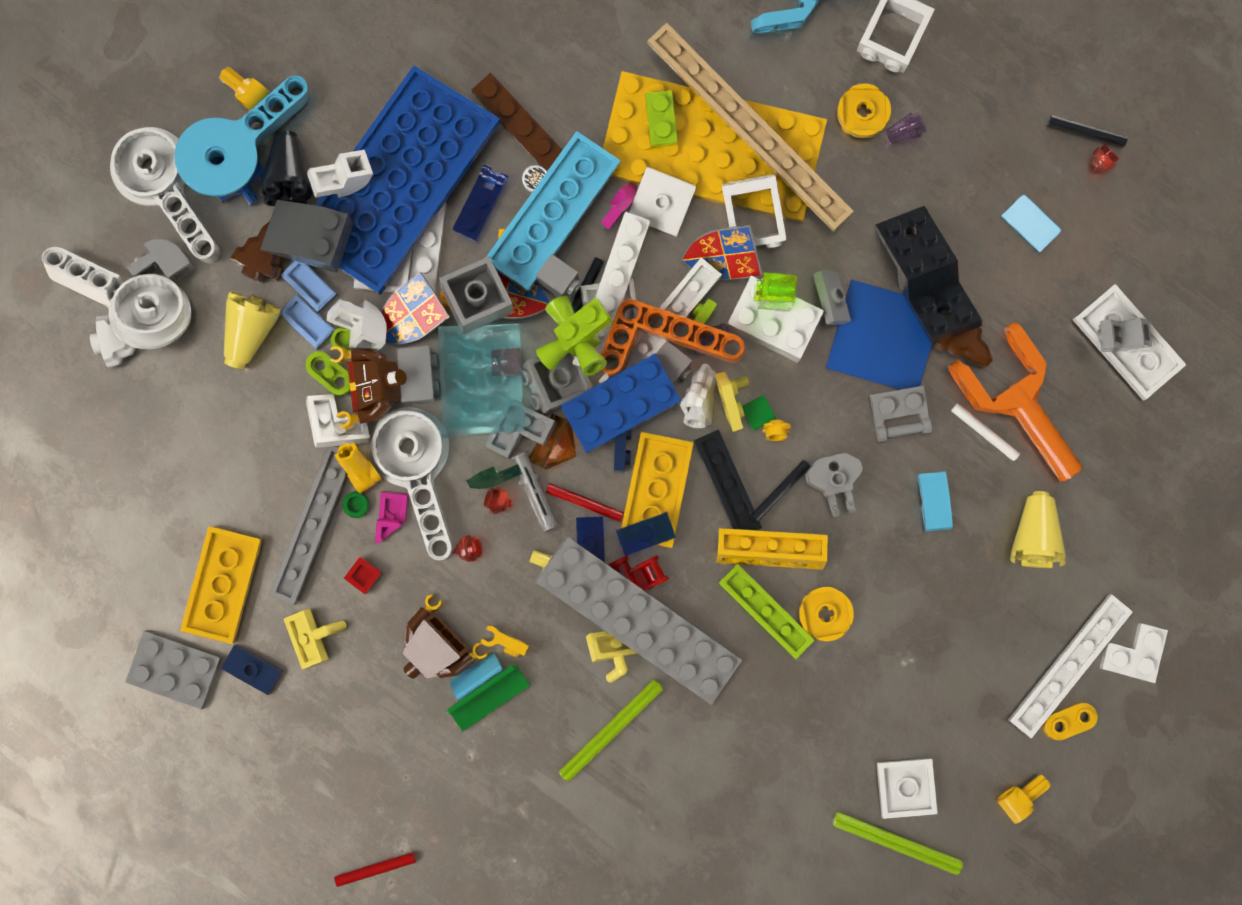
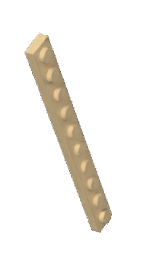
(750, 127)

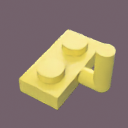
(728, 390)
(307, 637)
(606, 647)

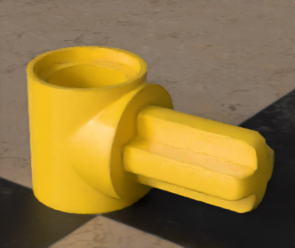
(247, 91)
(1018, 802)

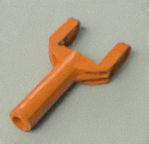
(1022, 402)

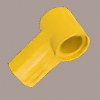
(358, 468)

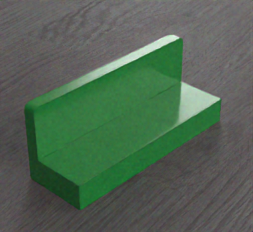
(488, 697)

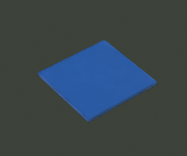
(881, 340)

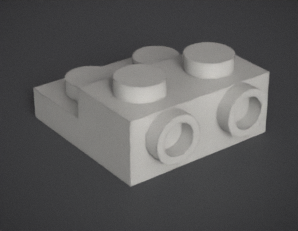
(553, 387)

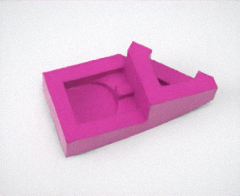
(620, 203)
(391, 513)

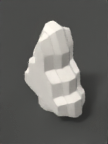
(108, 344)
(699, 398)

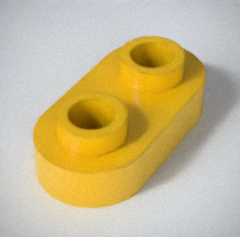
(1070, 720)

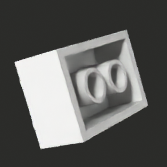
(776, 330)

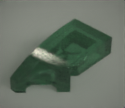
(490, 477)

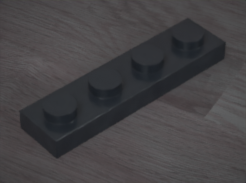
(726, 481)

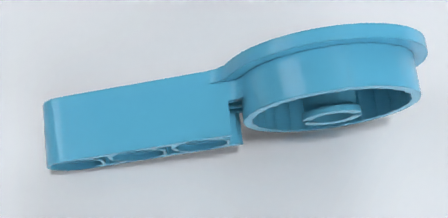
(234, 142)

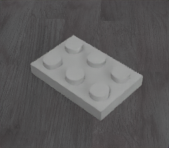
(173, 669)

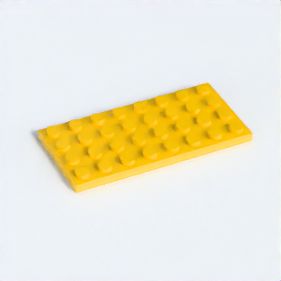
(706, 146)

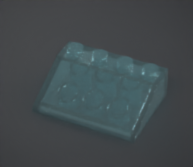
(480, 380)

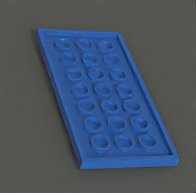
(417, 159)

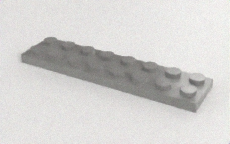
(638, 620)

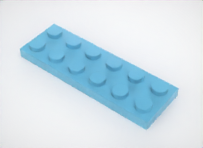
(553, 210)

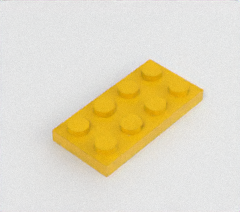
(658, 480)
(221, 585)

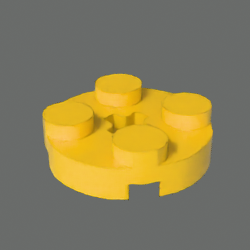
(873, 123)
(838, 622)

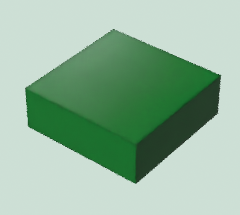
(758, 412)

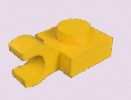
(512, 645)

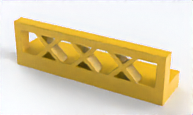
(772, 549)

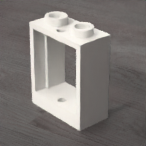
(909, 9)
(752, 185)

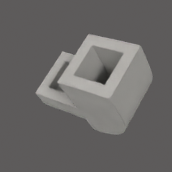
(162, 255)
(1124, 335)

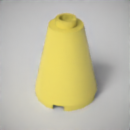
(1039, 534)

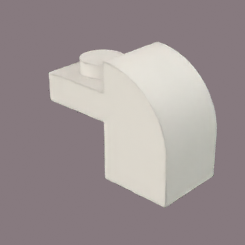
(344, 177)
(364, 321)

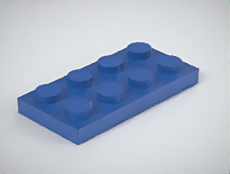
(621, 403)

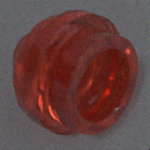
(1103, 159)
(497, 500)
(468, 548)

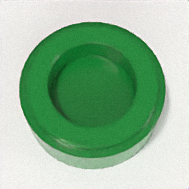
(356, 504)

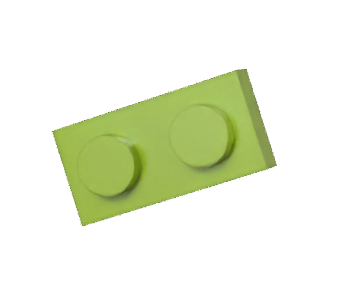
(661, 119)

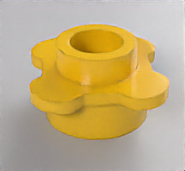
(776, 430)

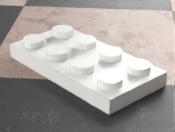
(1142, 368)

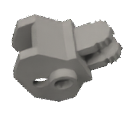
(837, 481)

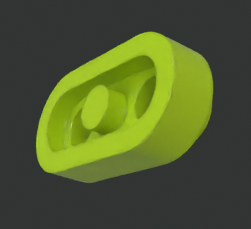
(330, 373)

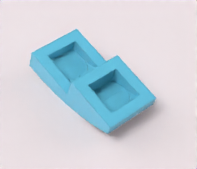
(935, 501)

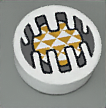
(532, 177)

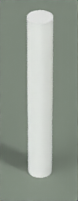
(985, 432)

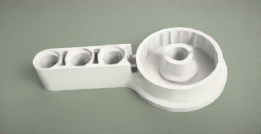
(159, 186)
(126, 300)
(414, 470)

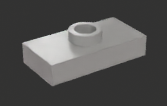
(832, 297)

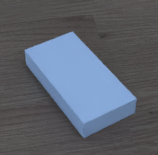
(309, 285)
(307, 321)

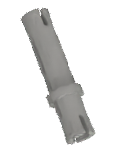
(548, 520)

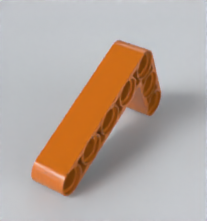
(665, 332)

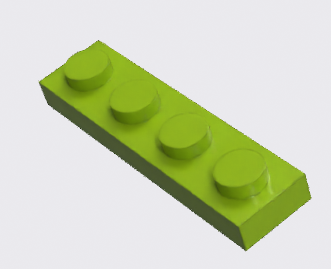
(766, 611)

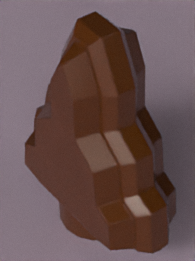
(256, 262)
(969, 345)

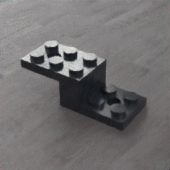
(928, 275)

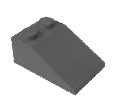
(308, 234)

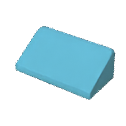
(1031, 223)
(476, 675)

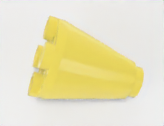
(246, 327)

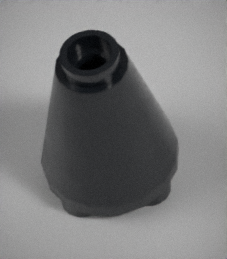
(285, 172)

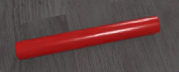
(584, 502)
(375, 869)

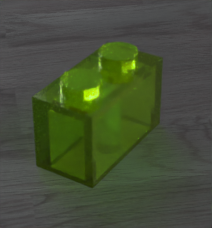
(775, 291)

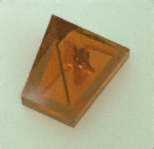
(559, 447)

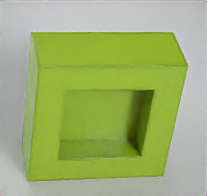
(704, 311)

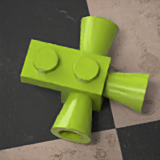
(576, 335)

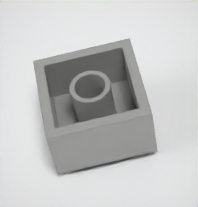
(476, 295)

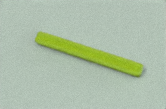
(611, 730)
(897, 843)

